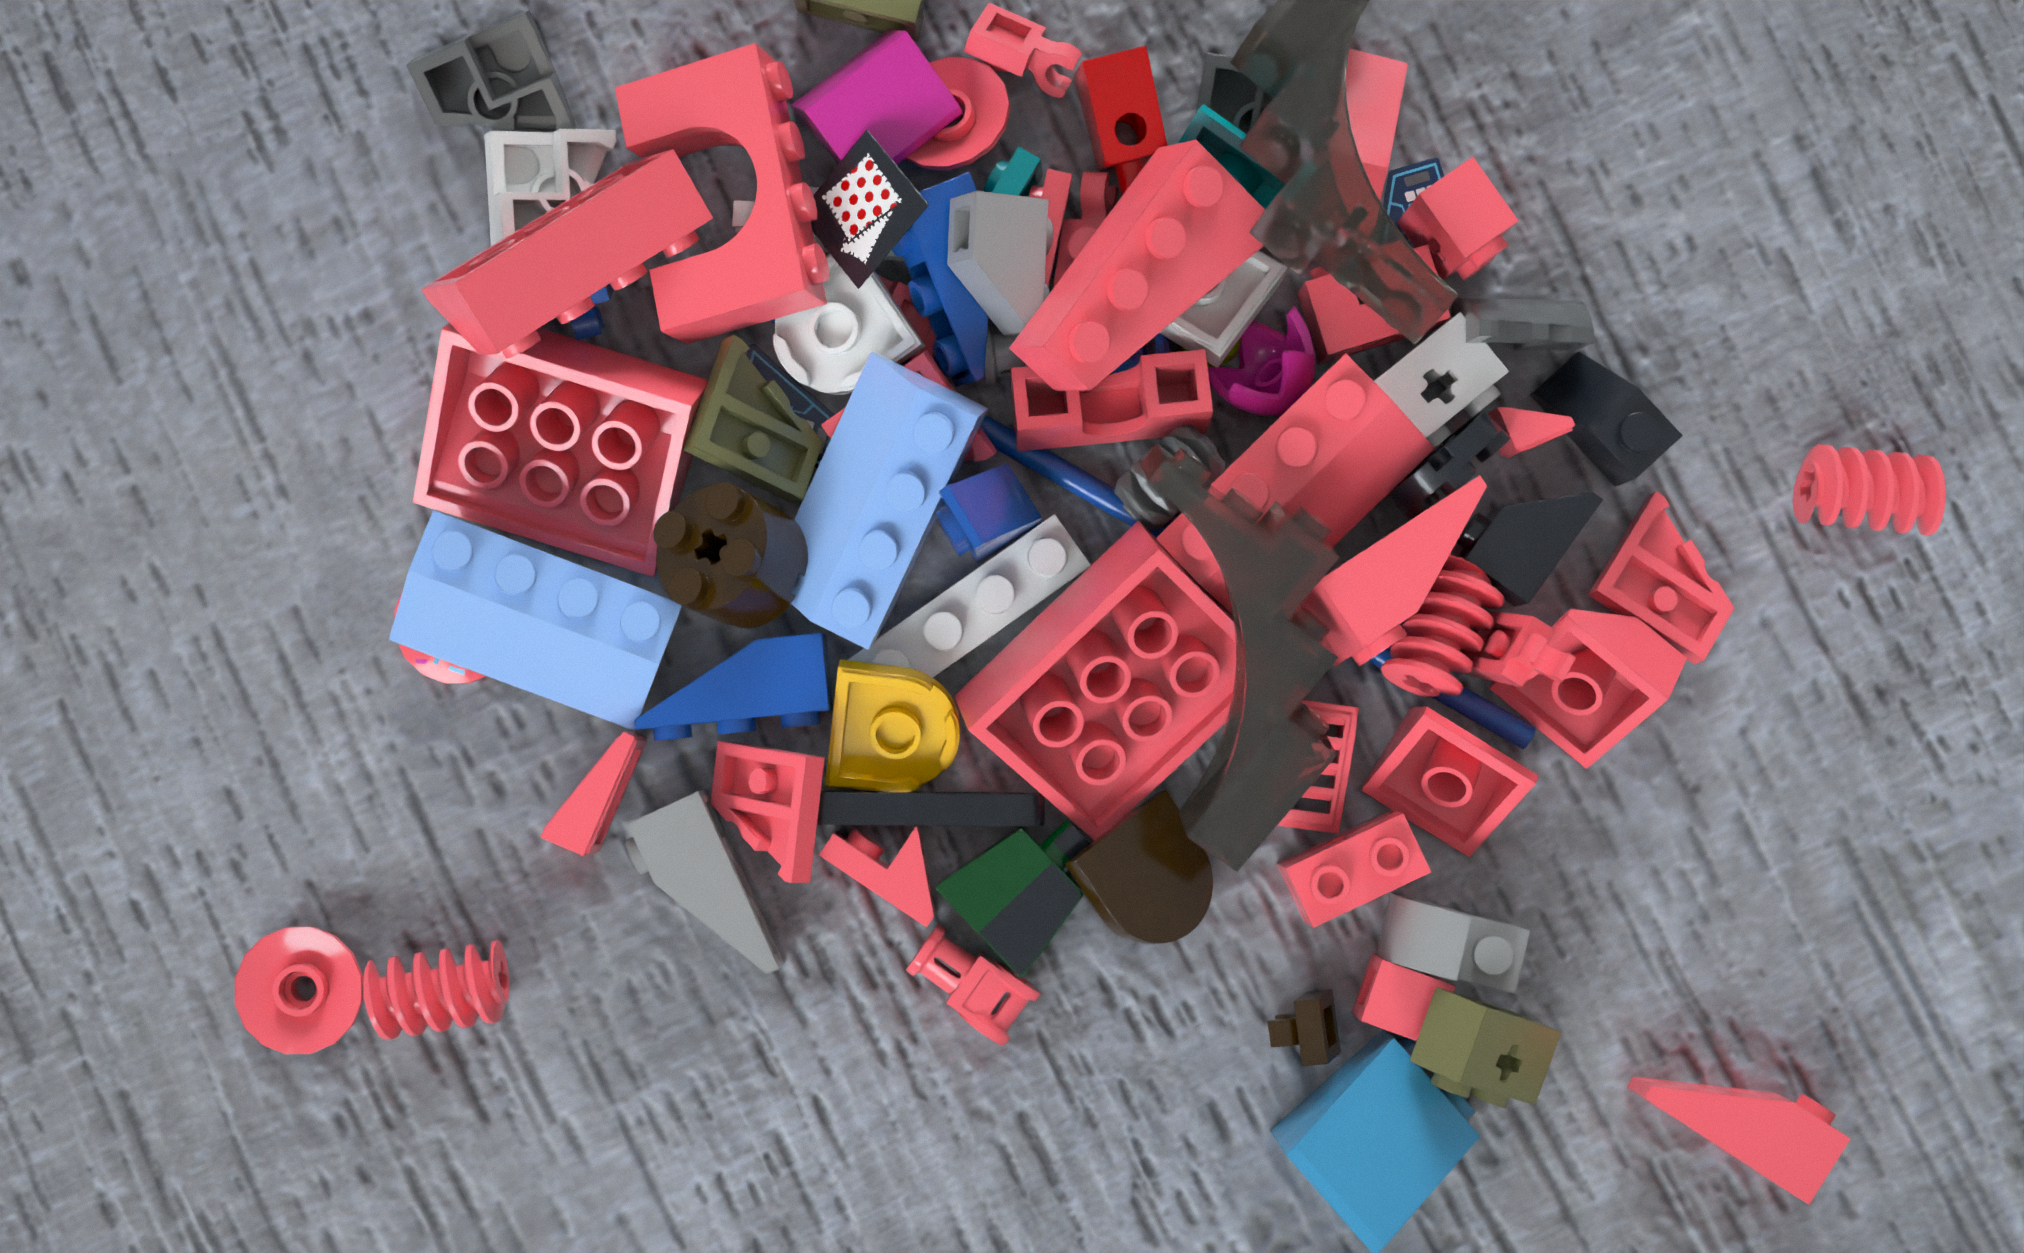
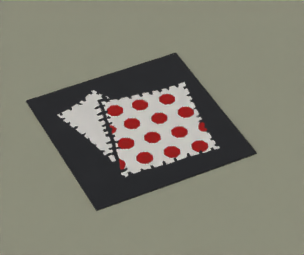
(865, 209)

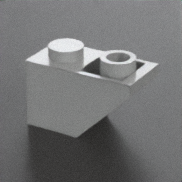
(1001, 254)

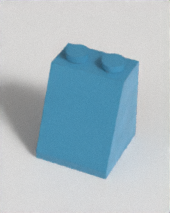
(1377, 1138)

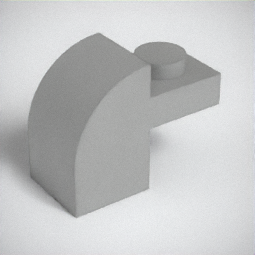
(1452, 943)

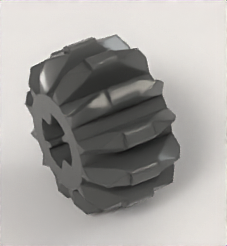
(1143, 499)

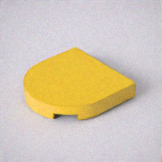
(889, 728)

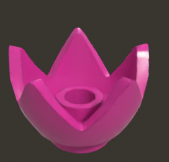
(1271, 369)

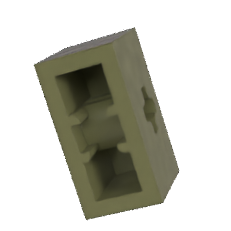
(1484, 1049)

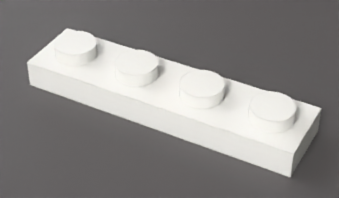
(981, 602)

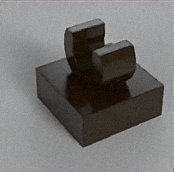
(1310, 1027)

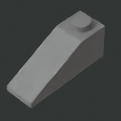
(698, 868)

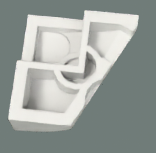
(538, 172)

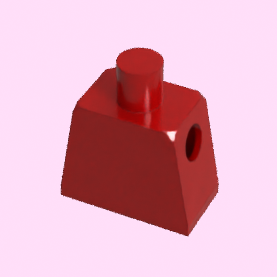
(1120, 91)

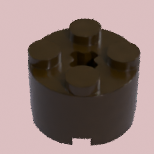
(730, 556)

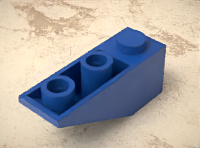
(937, 292)
(986, 512)
(761, 680)

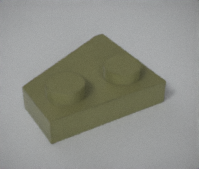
(751, 428)

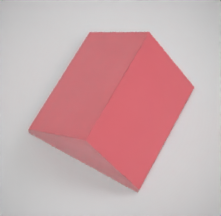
(1447, 780)

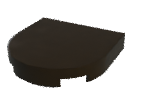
(1147, 875)

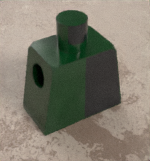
(1018, 892)

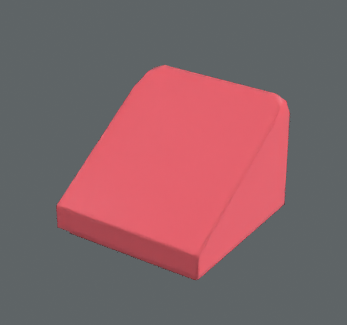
(1529, 428)

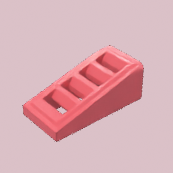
(1346, 720)
(590, 809)

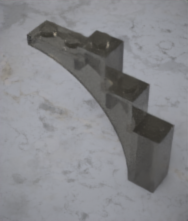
(1308, 143)
(1270, 738)

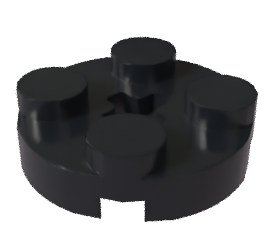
(1449, 465)

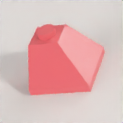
(1612, 687)

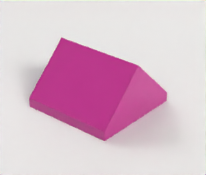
(881, 90)

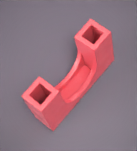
(773, 259)

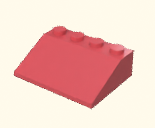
(559, 444)
(1109, 684)

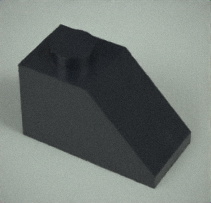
(1611, 418)
(1525, 542)

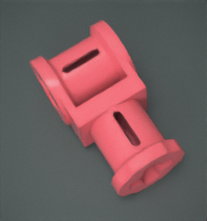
(977, 986)

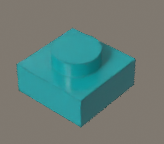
(1015, 176)

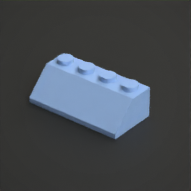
(879, 496)
(533, 620)

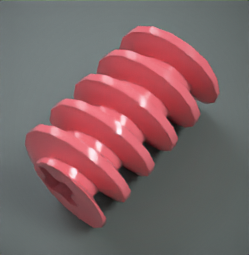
(1871, 484)
(1441, 629)
(437, 994)

